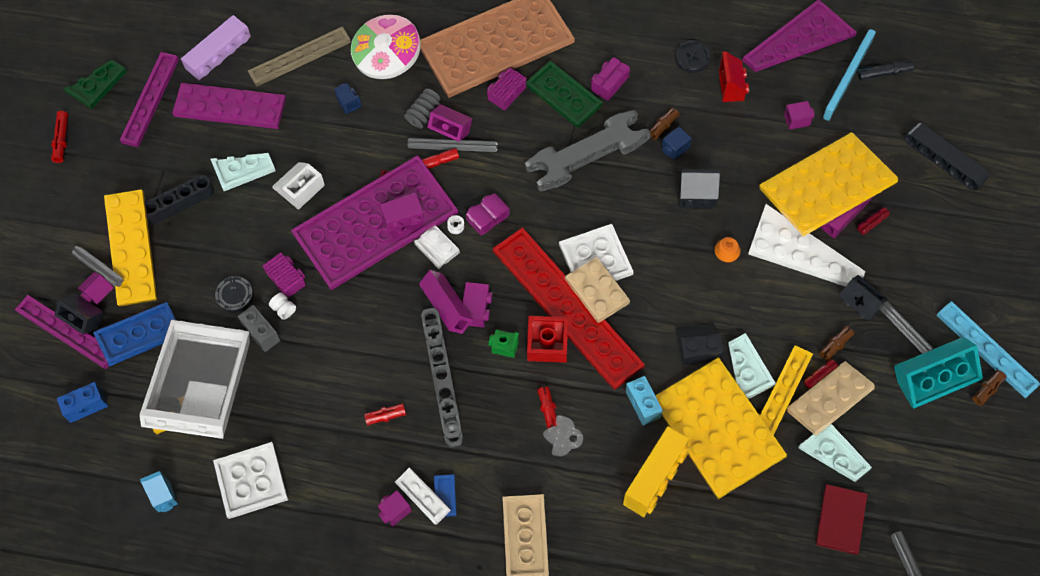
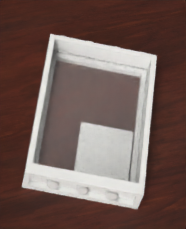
(195, 379)

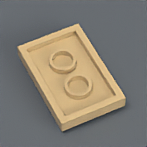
(597, 290)

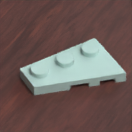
(836, 453)

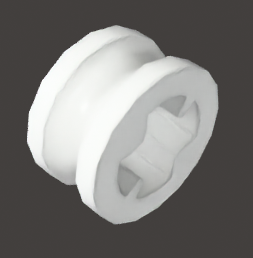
(455, 230)

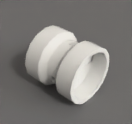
(282, 306)

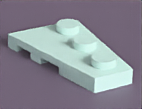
(238, 171)
(749, 368)

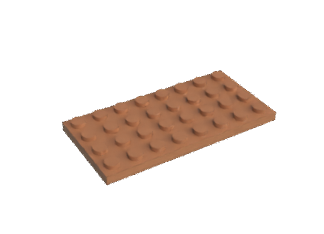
(494, 43)

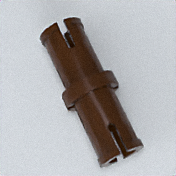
(663, 123)
(836, 343)
(989, 387)

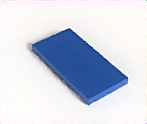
(134, 334)

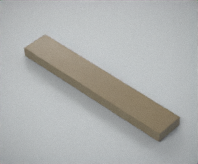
(299, 56)

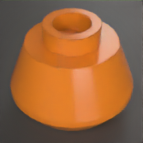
(727, 249)

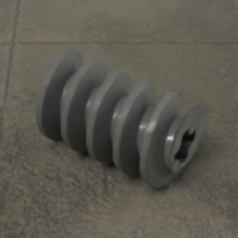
(421, 109)

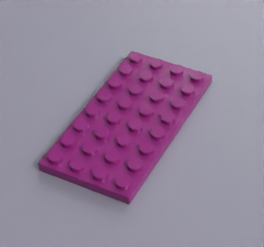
(353, 231)

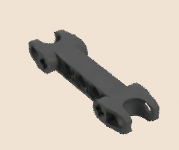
(561, 163)
(447, 406)

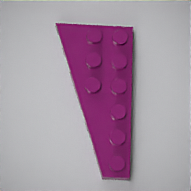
(805, 33)

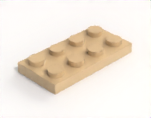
(830, 398)
(525, 536)

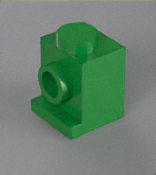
(507, 348)

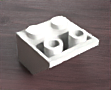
(299, 184)

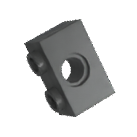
(259, 328)

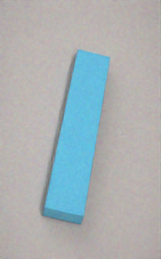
(849, 74)
(989, 349)

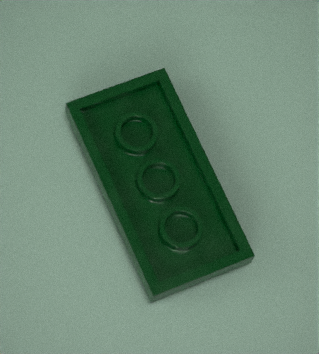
(564, 94)

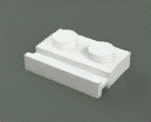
(437, 246)

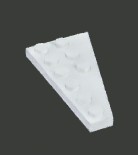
(782, 244)

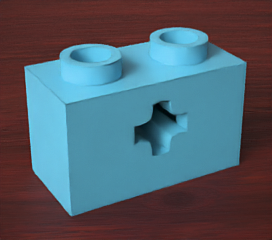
(643, 400)

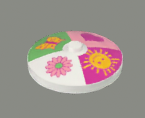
(385, 46)

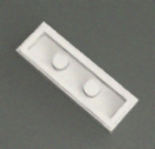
(422, 496)

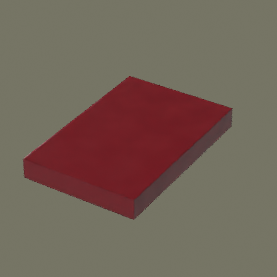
(841, 519)

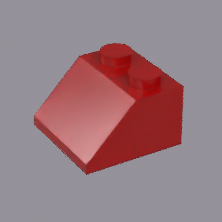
(732, 78)
(547, 339)

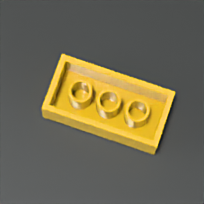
(656, 471)

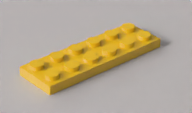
(130, 247)

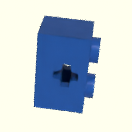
(82, 402)

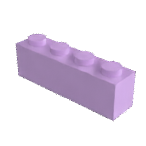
(216, 47)

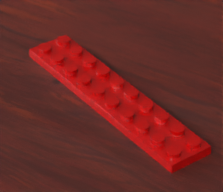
(549, 288)

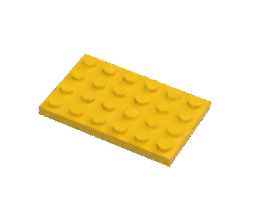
(828, 183)
(723, 428)

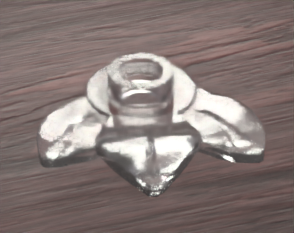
(560, 435)

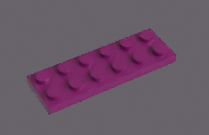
(229, 105)

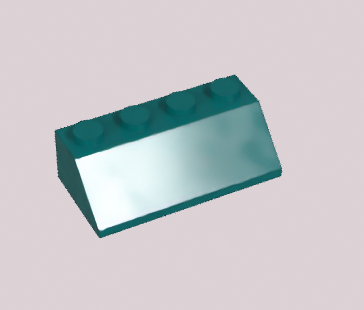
(939, 372)

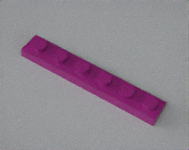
(149, 99)
(46, 320)

